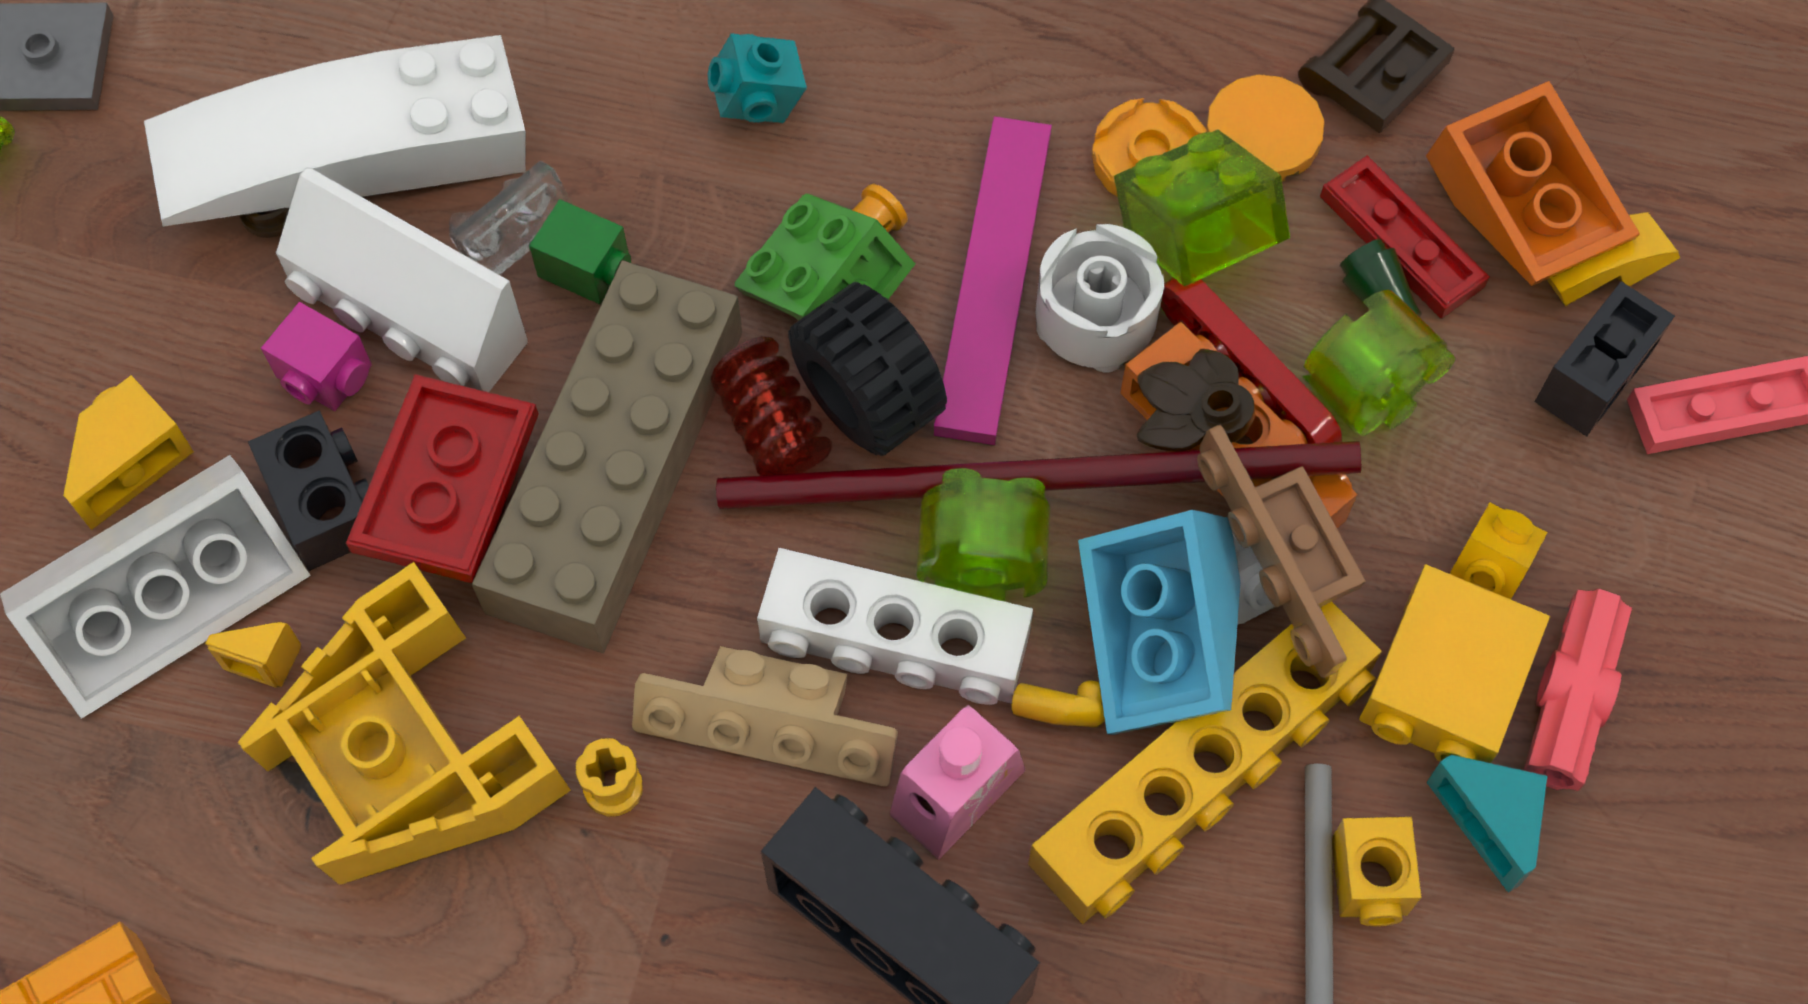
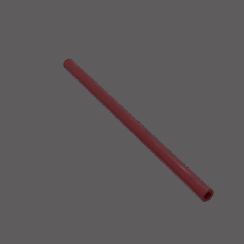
(1054, 473)

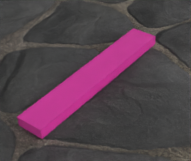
(993, 281)

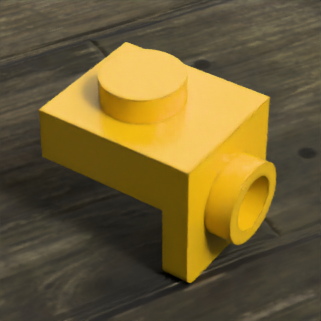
(1499, 551)

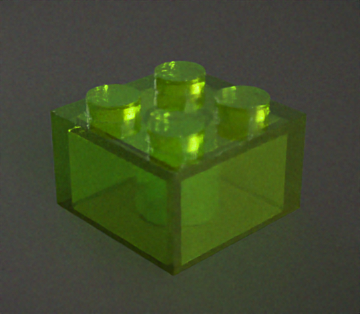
(1203, 205)

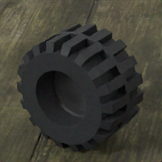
(868, 368)

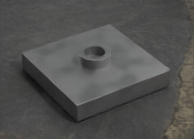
(53, 55)

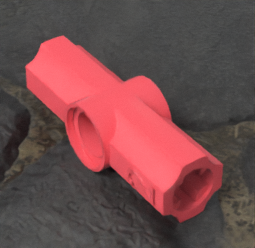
(1578, 689)

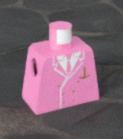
(959, 777)

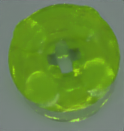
(1376, 364)
(984, 534)

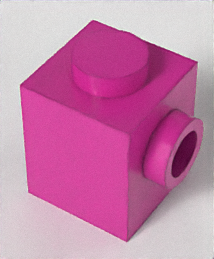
(316, 358)

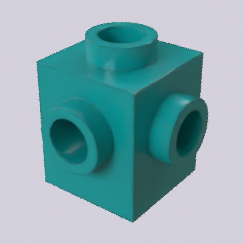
(756, 78)

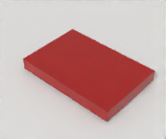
(443, 478)

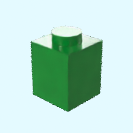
(579, 251)

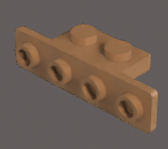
(1294, 542)

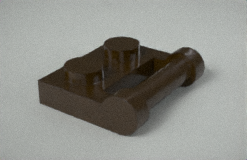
(1389, 75)

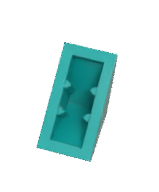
(1496, 811)

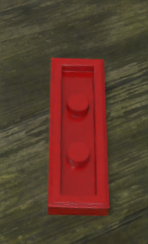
(1430, 259)

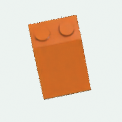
(1531, 184)

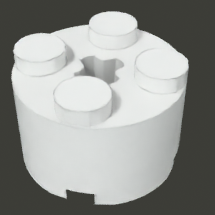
(1099, 296)

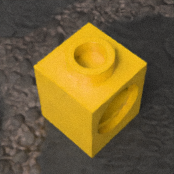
(1382, 841)

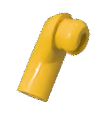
(1060, 707)

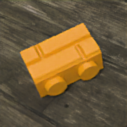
(99, 971)

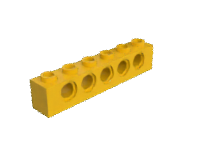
(1093, 883)

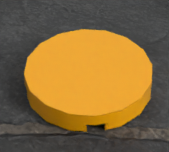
(1271, 121)
(1137, 132)

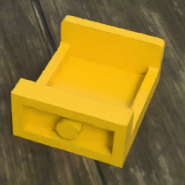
(1454, 668)

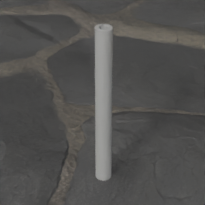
(1318, 885)

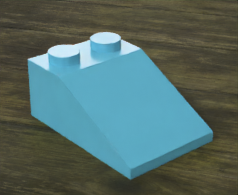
(1163, 618)

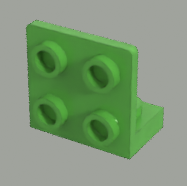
(819, 254)

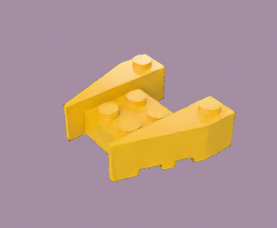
(382, 750)

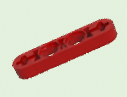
(1281, 390)

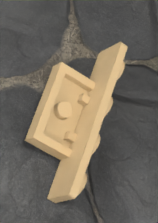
(767, 713)

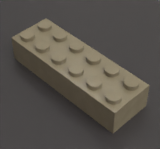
(609, 458)

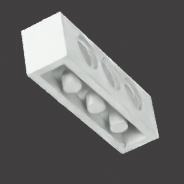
(808, 584)

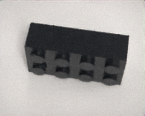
(891, 912)

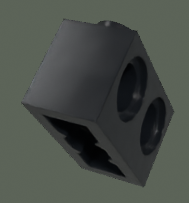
(1604, 358)
(311, 491)

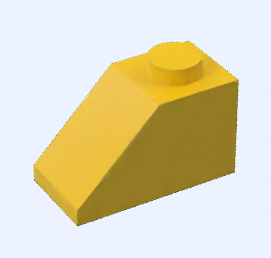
(120, 451)

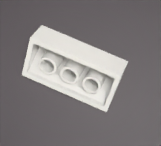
(399, 284)
(153, 586)

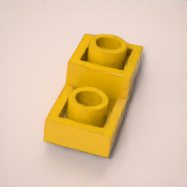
(1627, 262)

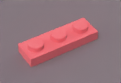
(1721, 405)

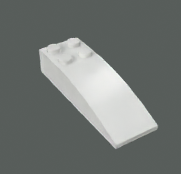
(358, 120)

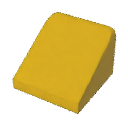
(257, 652)

